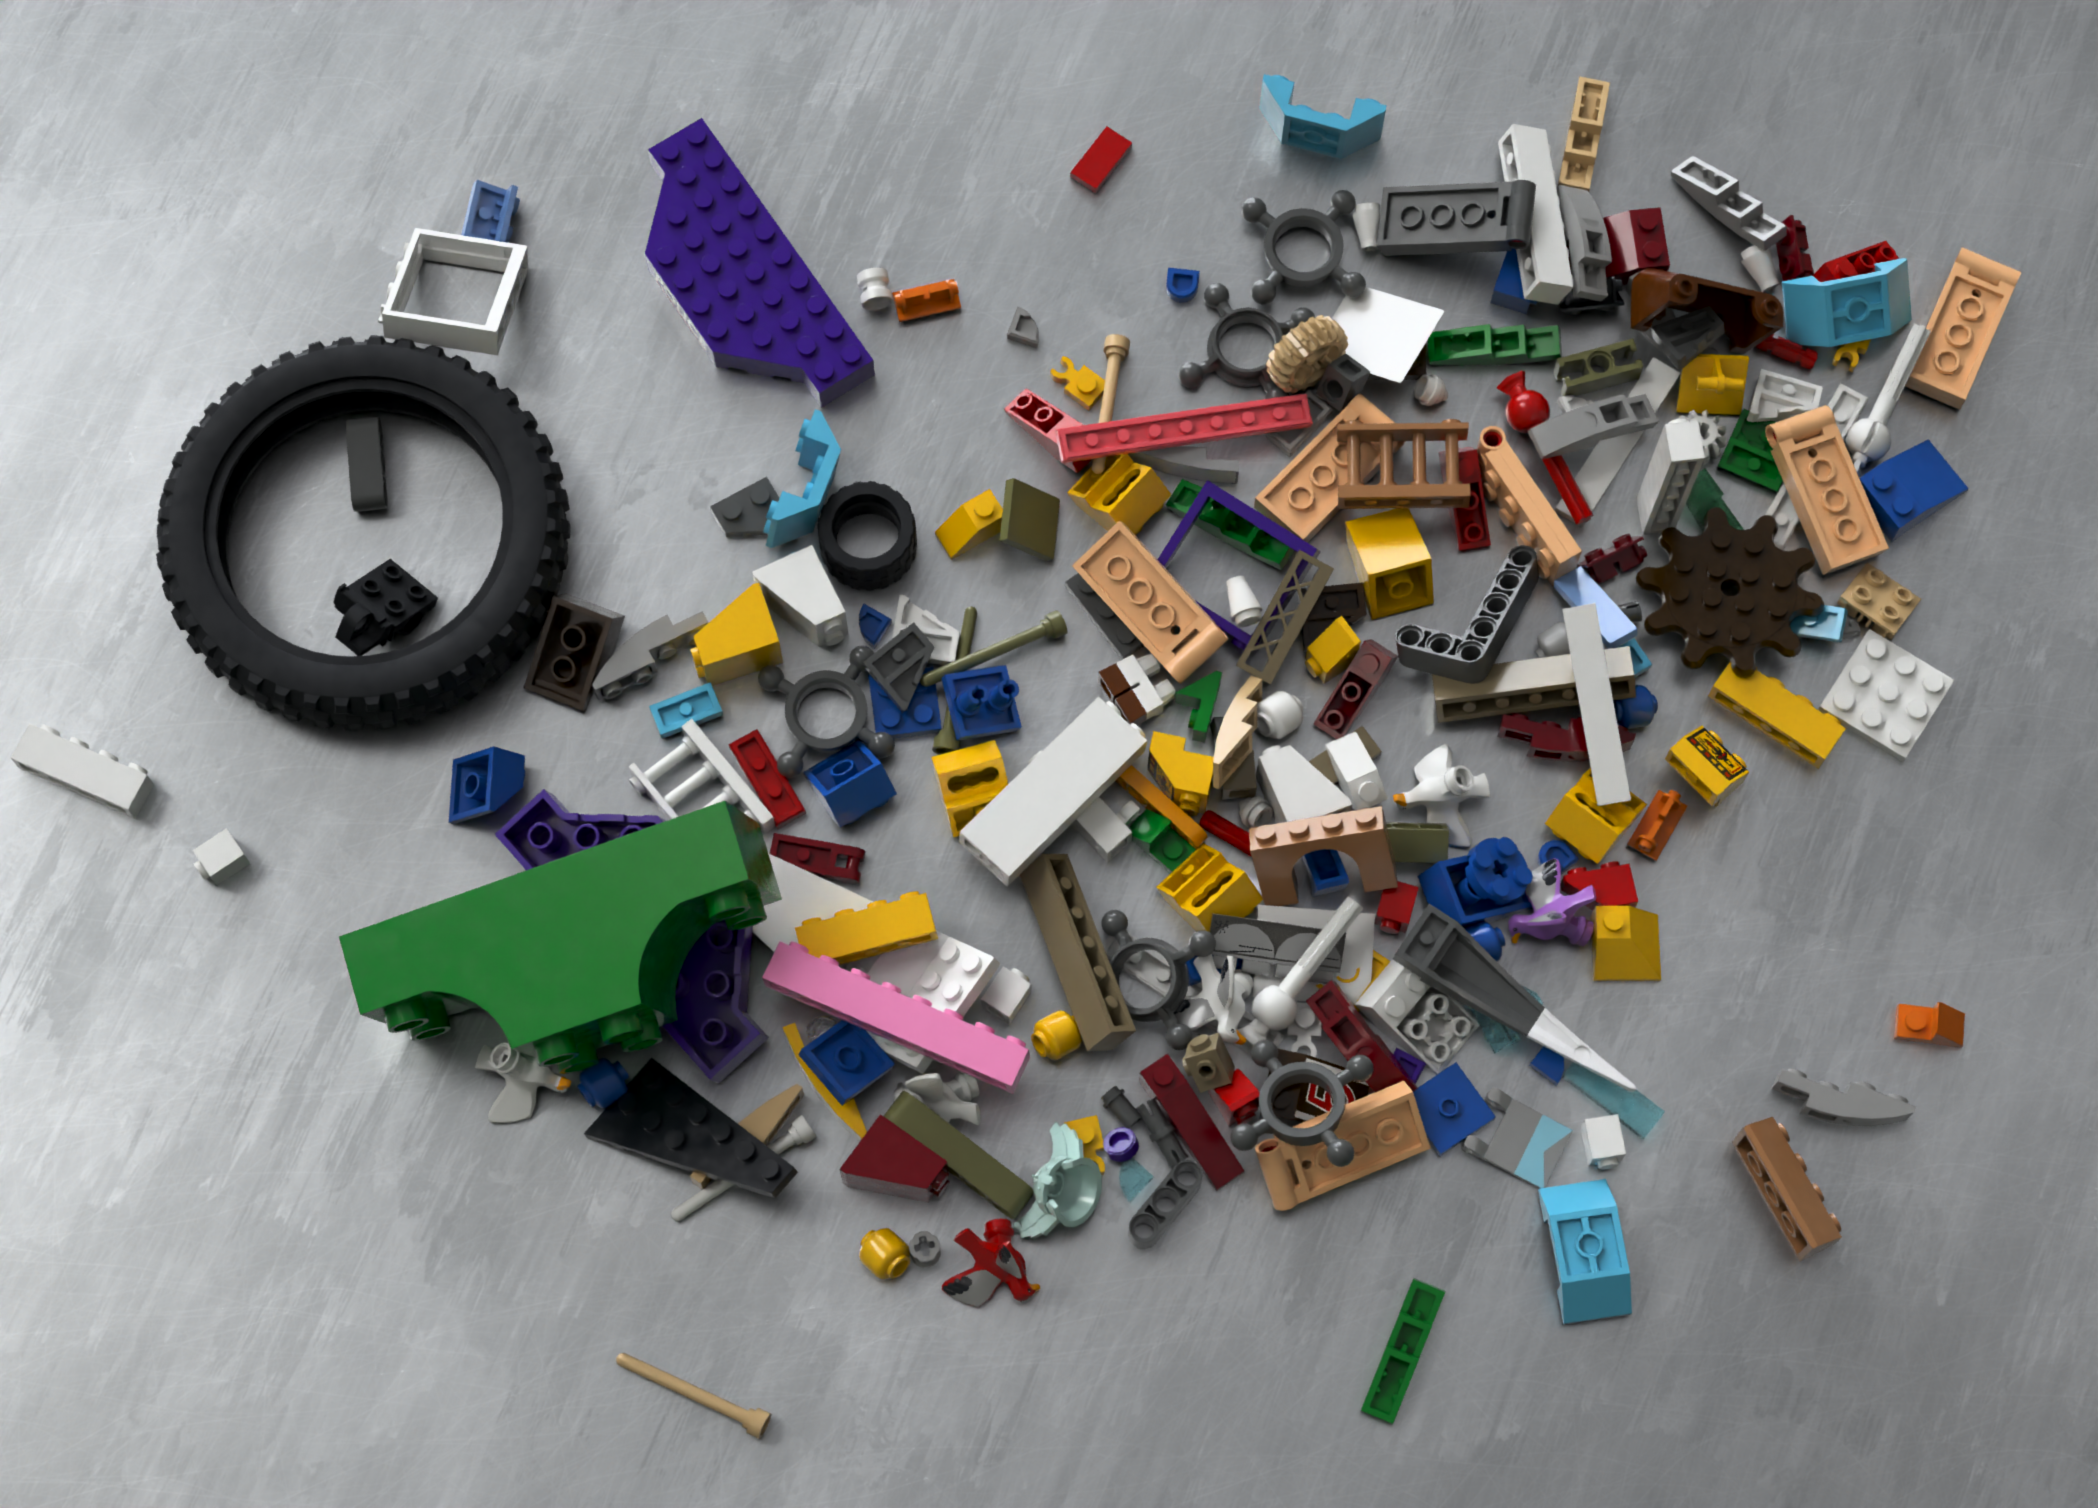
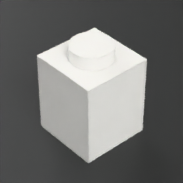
(220, 857)
(1006, 994)
(1603, 1141)

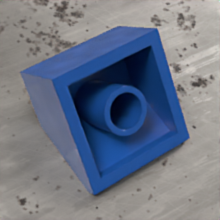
(850, 783)

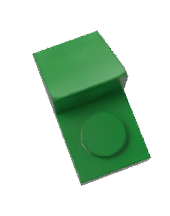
(1201, 696)
(1159, 840)

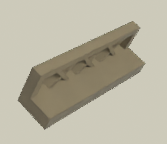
(1295, 623)

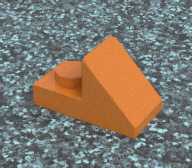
(1930, 1025)

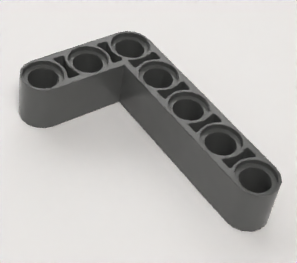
(1473, 655)

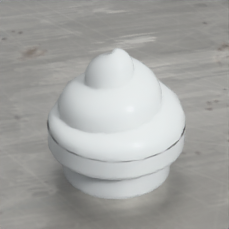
(1430, 390)
(1255, 811)

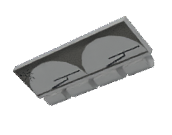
(1269, 942)

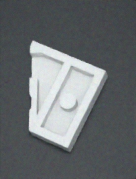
(1782, 397)

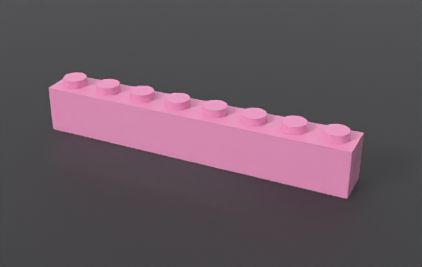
(896, 1016)

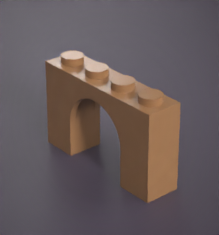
(1356, 833)

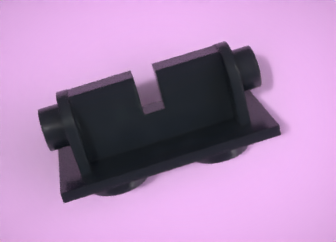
(1576, 305)

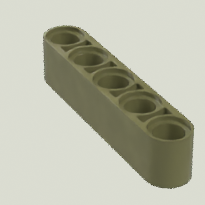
(963, 1156)

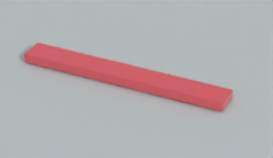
(1183, 428)

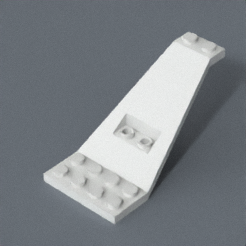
(937, 970)

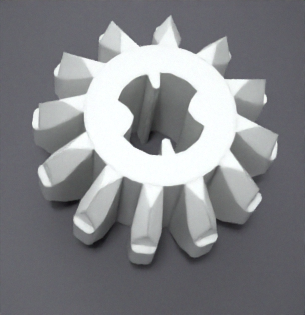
(1711, 433)

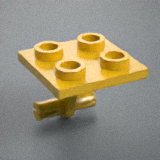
(1713, 384)

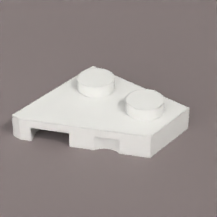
(940, 634)

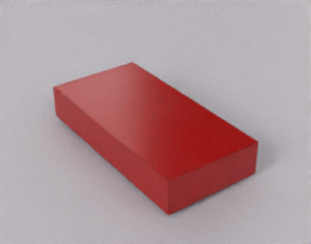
(1101, 159)

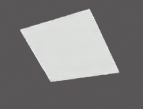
(1385, 331)
(1356, 953)

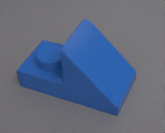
(1325, 872)

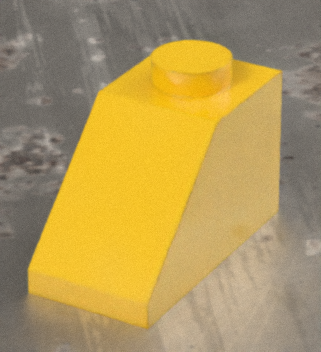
(971, 524)
(1332, 651)

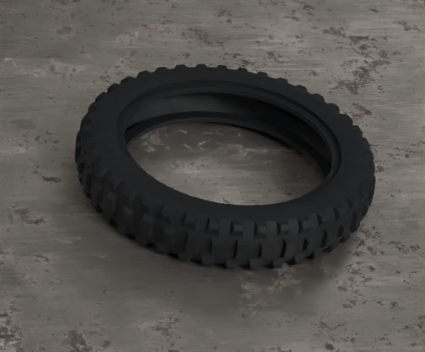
(323, 385)

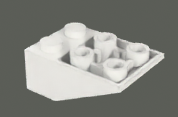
(1417, 1016)

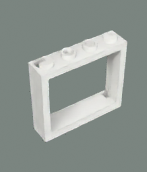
(459, 251)

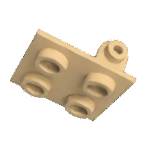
(1879, 600)

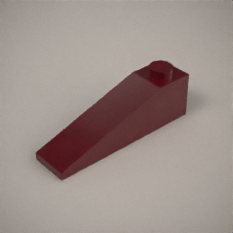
(1190, 1121)

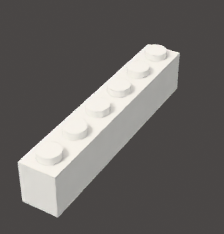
(1545, 262)
(1670, 476)

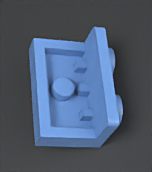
(490, 212)

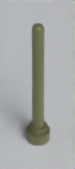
(1051, 626)
(946, 738)

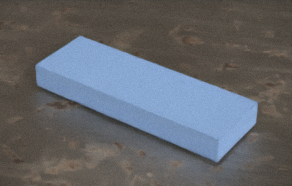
(1580, 589)

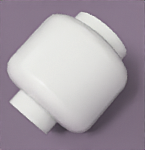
(1279, 715)

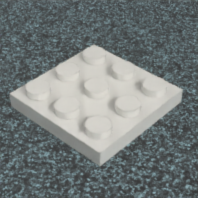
(1886, 695)

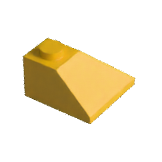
(1625, 944)

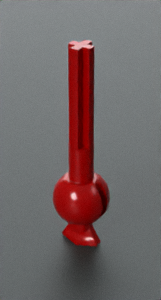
(1528, 410)

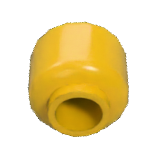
(1056, 1035)
(884, 1253)

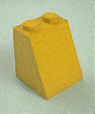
(1390, 562)
(737, 640)

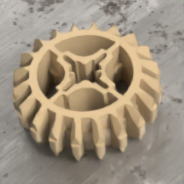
(1305, 353)

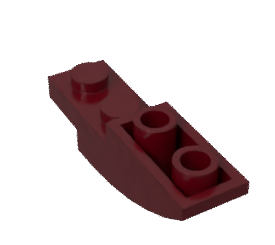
(1551, 741)
(1354, 1036)

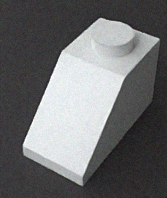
(1356, 772)

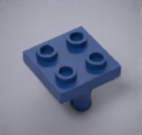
(982, 702)

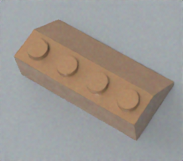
(1786, 1187)

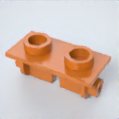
(927, 300)
(1658, 824)

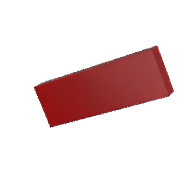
(764, 777)

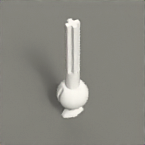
(1870, 437)
(1274, 1005)

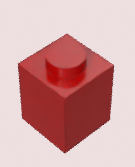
(1396, 908)

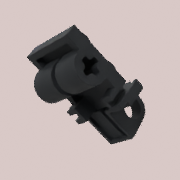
(380, 606)

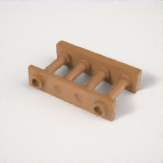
(1387, 492)

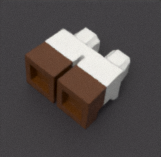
(1131, 690)

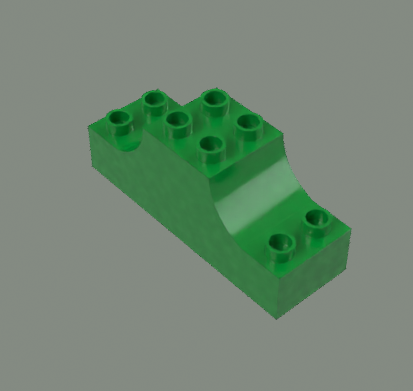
(573, 946)

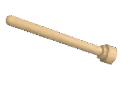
(1116, 349)
(753, 1420)

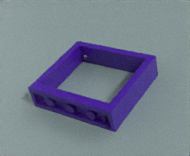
(1212, 491)

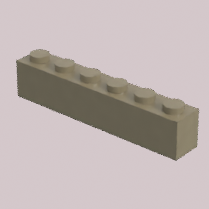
(1527, 687)
(1077, 952)

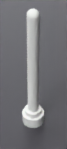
(797, 1133)

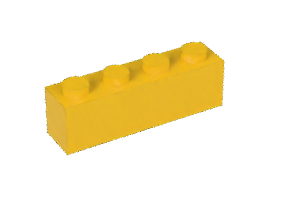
(1779, 714)
(870, 931)

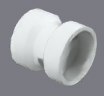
(874, 288)

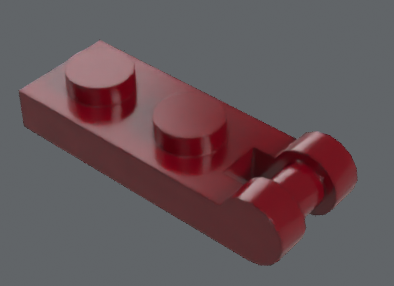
(819, 857)

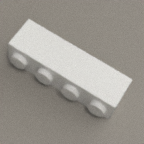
(83, 770)

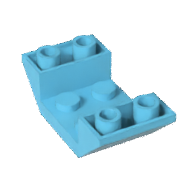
(1318, 131)
(1848, 307)
(795, 515)
(1587, 1251)

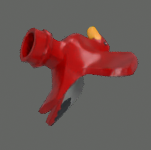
(994, 1264)

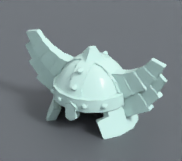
(1063, 1187)

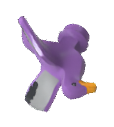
(1552, 910)

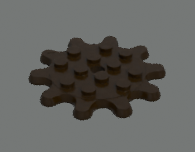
(1722, 623)

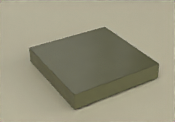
(1029, 519)

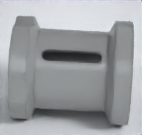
(917, 1257)

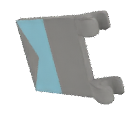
(1524, 1142)

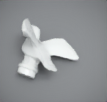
(946, 1099)

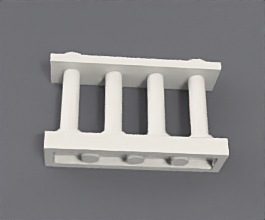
(714, 766)

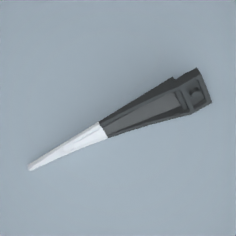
(1461, 968)

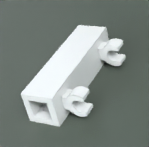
(1104, 828)

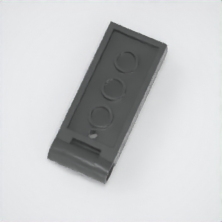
(1456, 218)

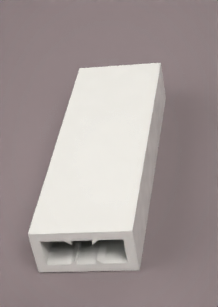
(1053, 790)

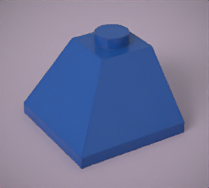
(484, 782)

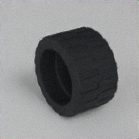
(867, 499)

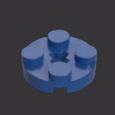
(1511, 863)

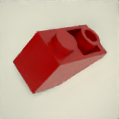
(1611, 882)
(1236, 1100)

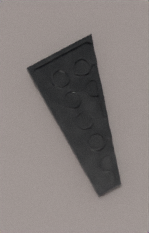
(685, 1130)

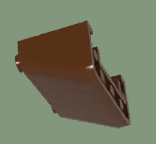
(1746, 313)

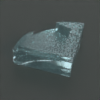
(1133, 1178)

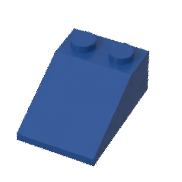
(1911, 488)
(1450, 892)

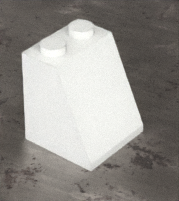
(804, 596)
(1297, 787)

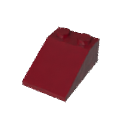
(1635, 243)

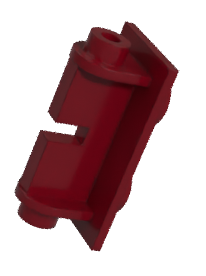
(1792, 262)
(1624, 552)

